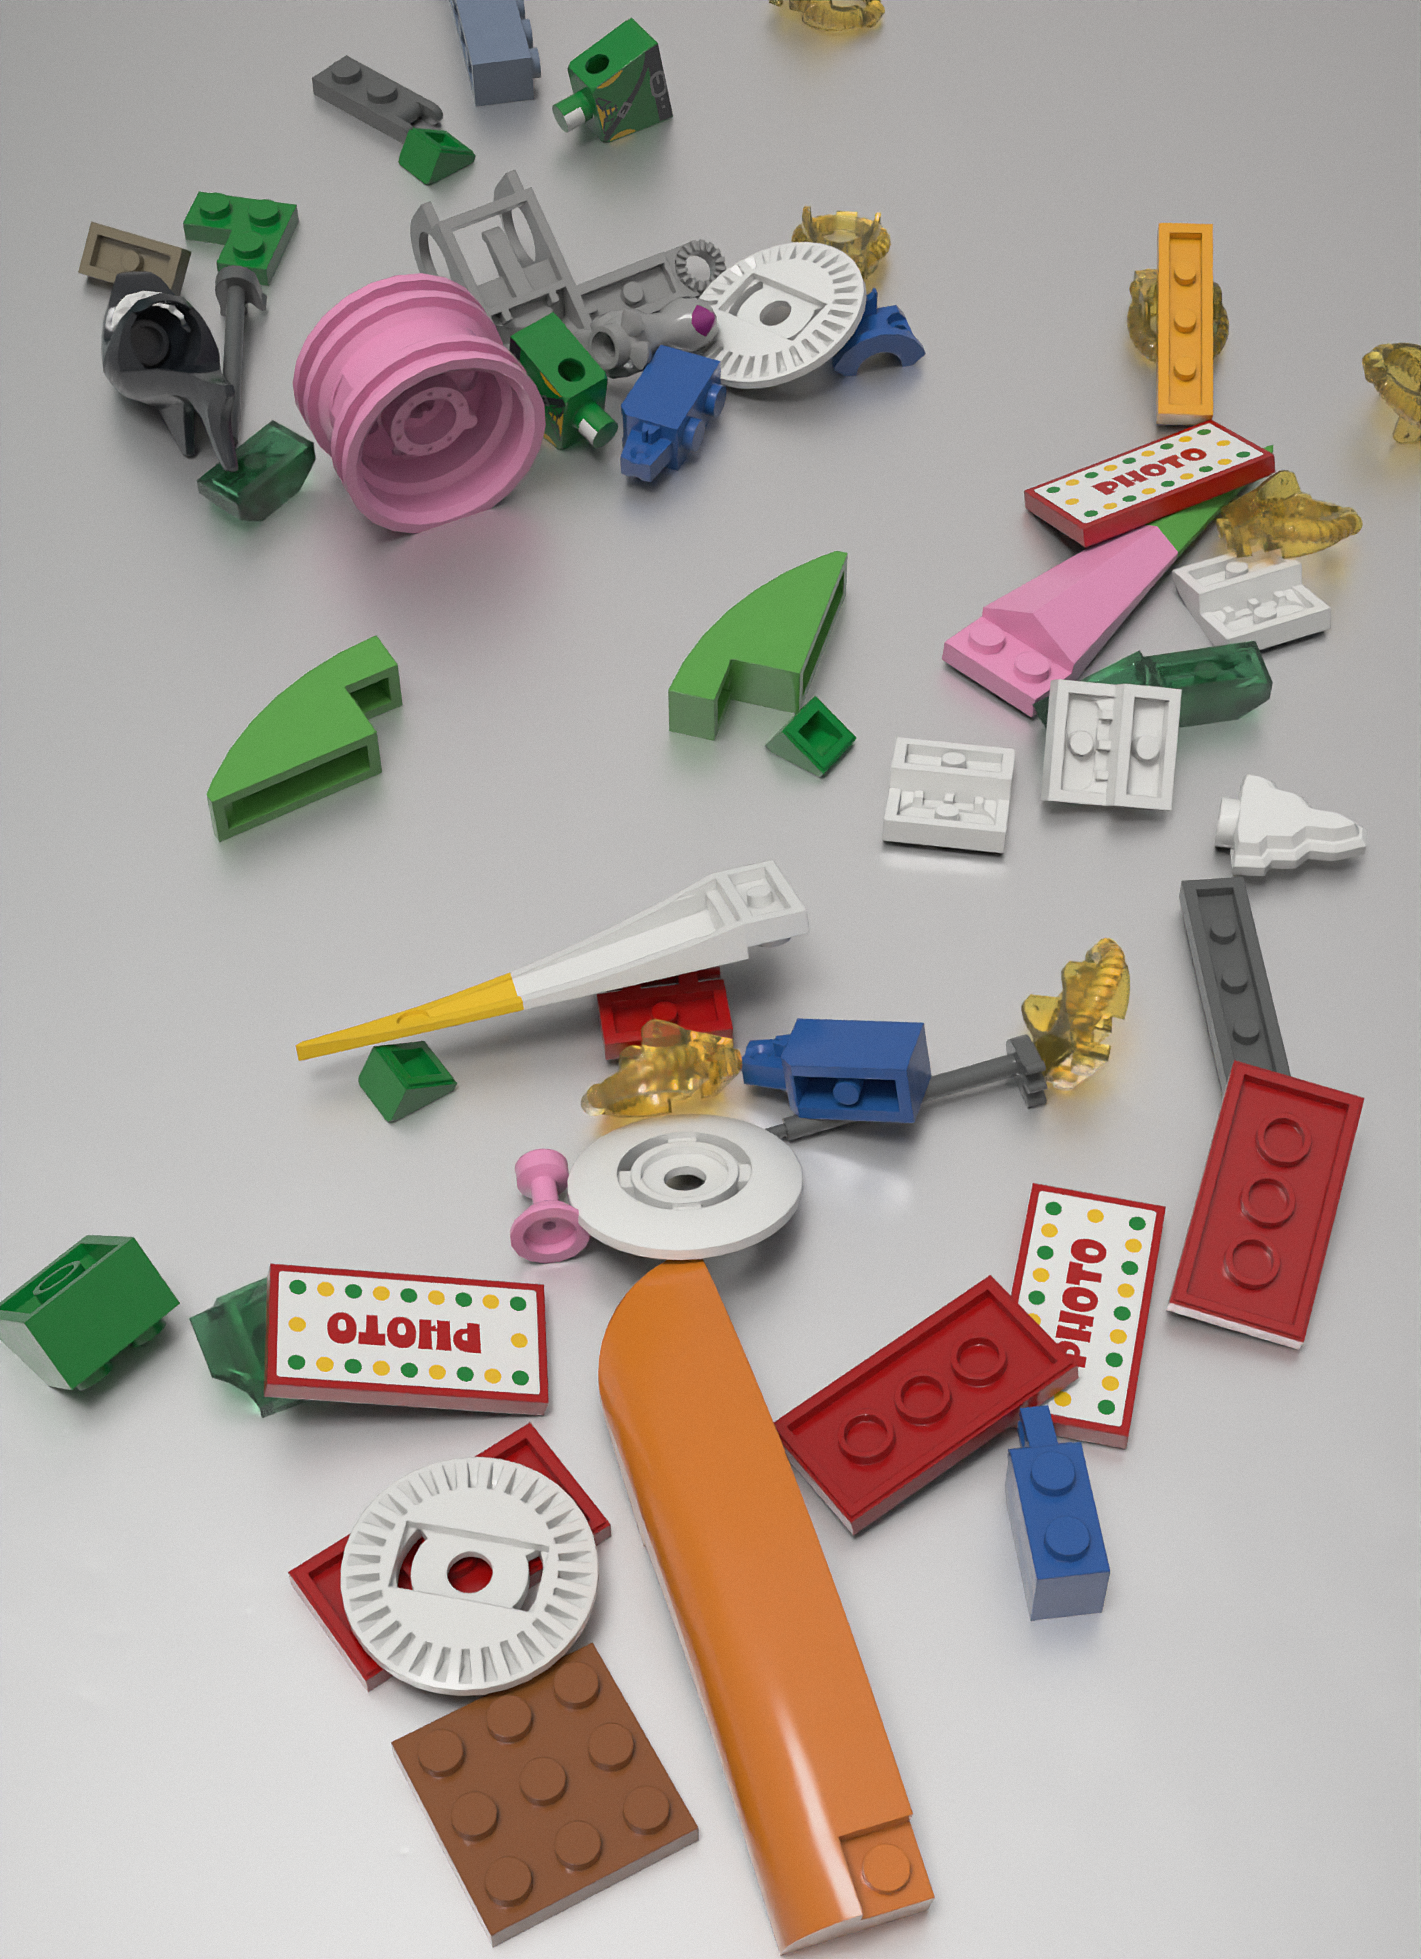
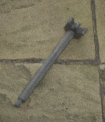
(234, 290)
(1020, 1062)

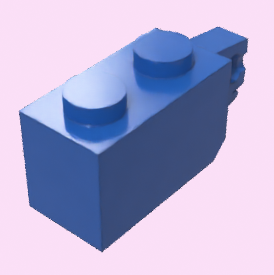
(669, 411)
(845, 1069)
(1054, 1522)

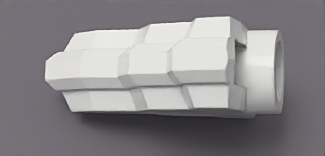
(1281, 830)

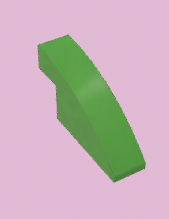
(761, 648)
(307, 741)

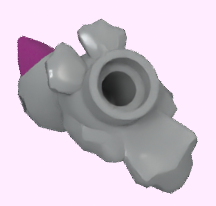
(628, 338)

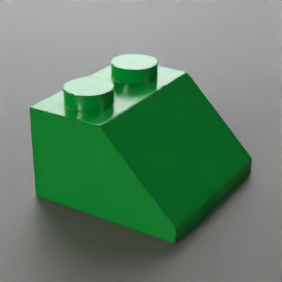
(86, 1311)

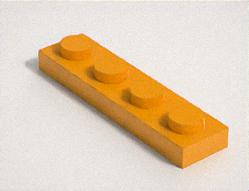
(1184, 324)

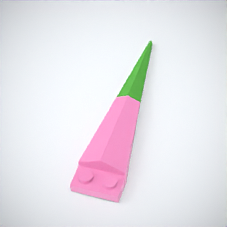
(1071, 611)

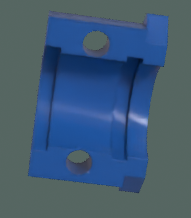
(878, 331)

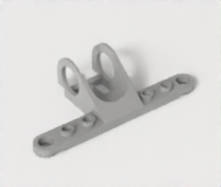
(543, 286)

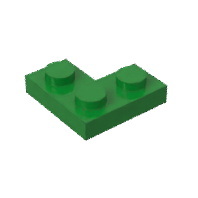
(250, 229)

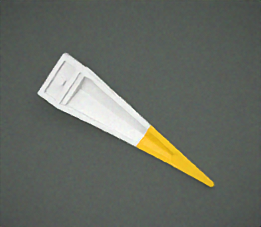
(683, 934)

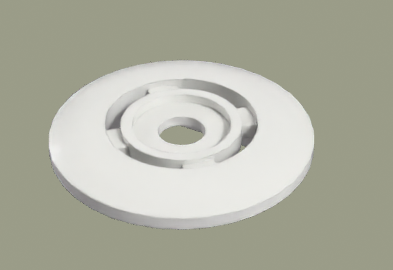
(825, 306)
(746, 1194)
(480, 1638)

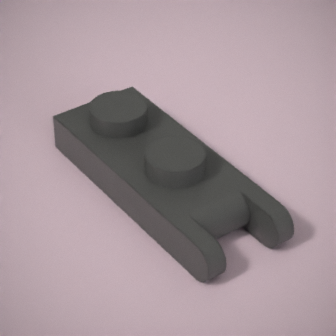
(374, 98)

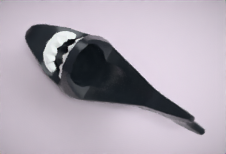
(167, 358)

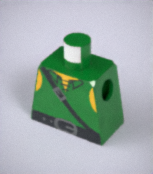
(616, 86)
(567, 381)

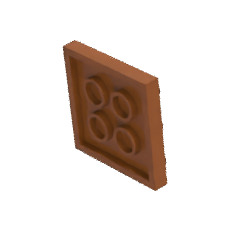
(544, 1794)

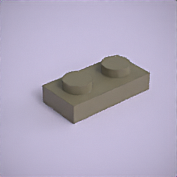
(117, 251)

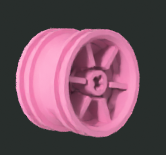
(418, 402)

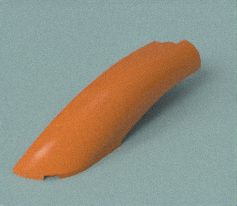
(757, 1616)

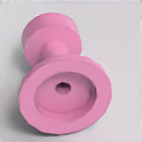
(549, 1227)

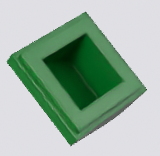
(433, 154)
(812, 738)
(404, 1078)

